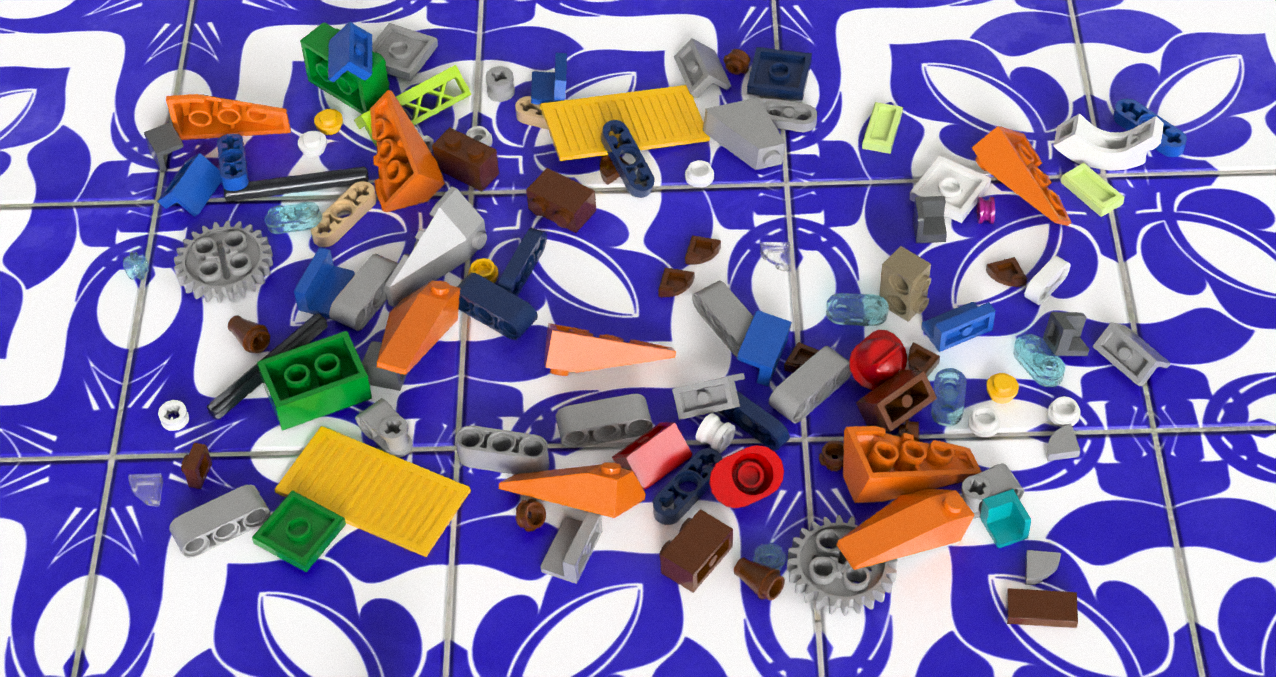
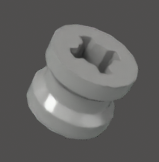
(500, 84)

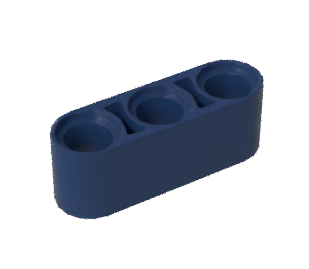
(495, 306)

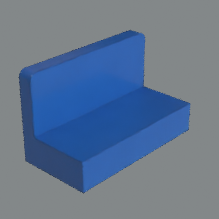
(350, 52)
(550, 85)
(192, 185)
(321, 284)
(959, 325)
(764, 344)

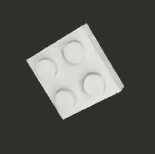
(954, 182)

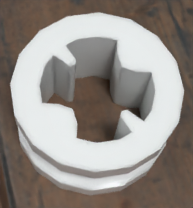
(173, 407)

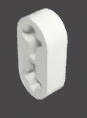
(1047, 280)

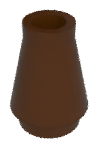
(250, 335)
(761, 579)

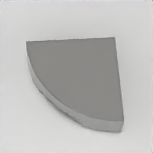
(1063, 444)
(1040, 565)

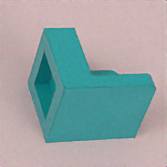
(1005, 518)

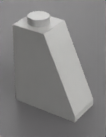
(746, 132)

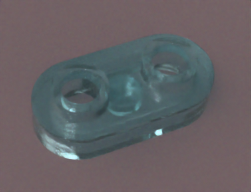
(293, 217)
(857, 309)
(1036, 358)
(949, 399)

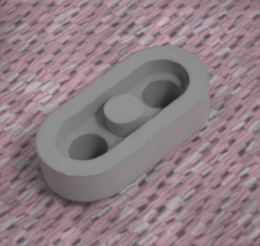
(791, 115)

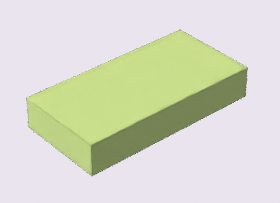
(882, 127)
(1092, 189)

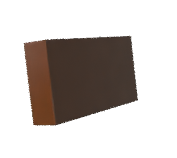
(1042, 608)

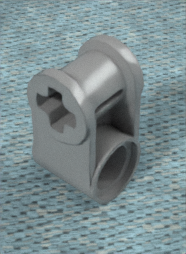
(385, 428)
(987, 484)

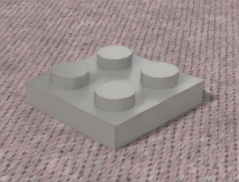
(404, 50)

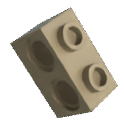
(905, 283)

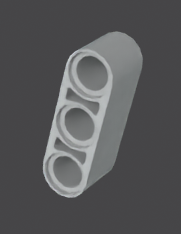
(363, 293)
(723, 314)
(810, 384)
(603, 420)
(501, 450)
(219, 521)

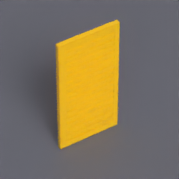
(652, 116)
(375, 490)

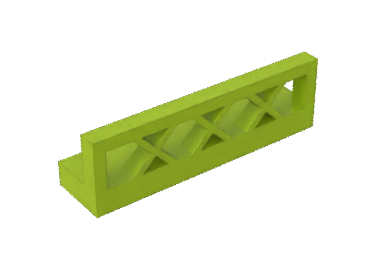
(417, 93)

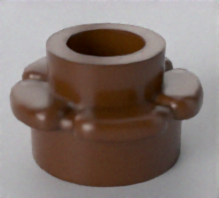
(737, 61)
(910, 427)
(830, 450)
(536, 517)

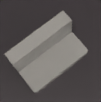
(700, 67)
(1129, 353)
(707, 396)
(572, 547)

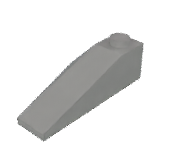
(444, 245)

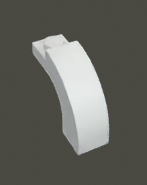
(1107, 150)

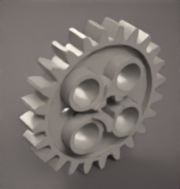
(200, 264)
(835, 588)

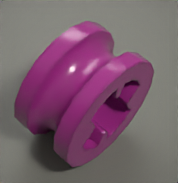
(985, 210)

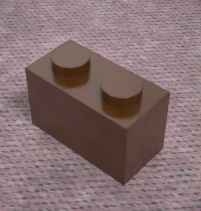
(466, 159)
(561, 200)
(896, 399)
(696, 550)

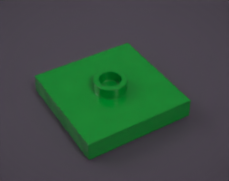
(299, 531)

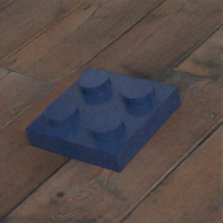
(779, 73)

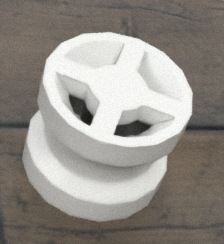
(715, 433)

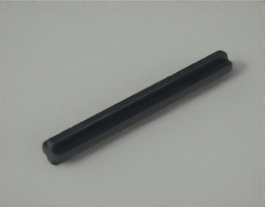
(299, 183)
(251, 379)

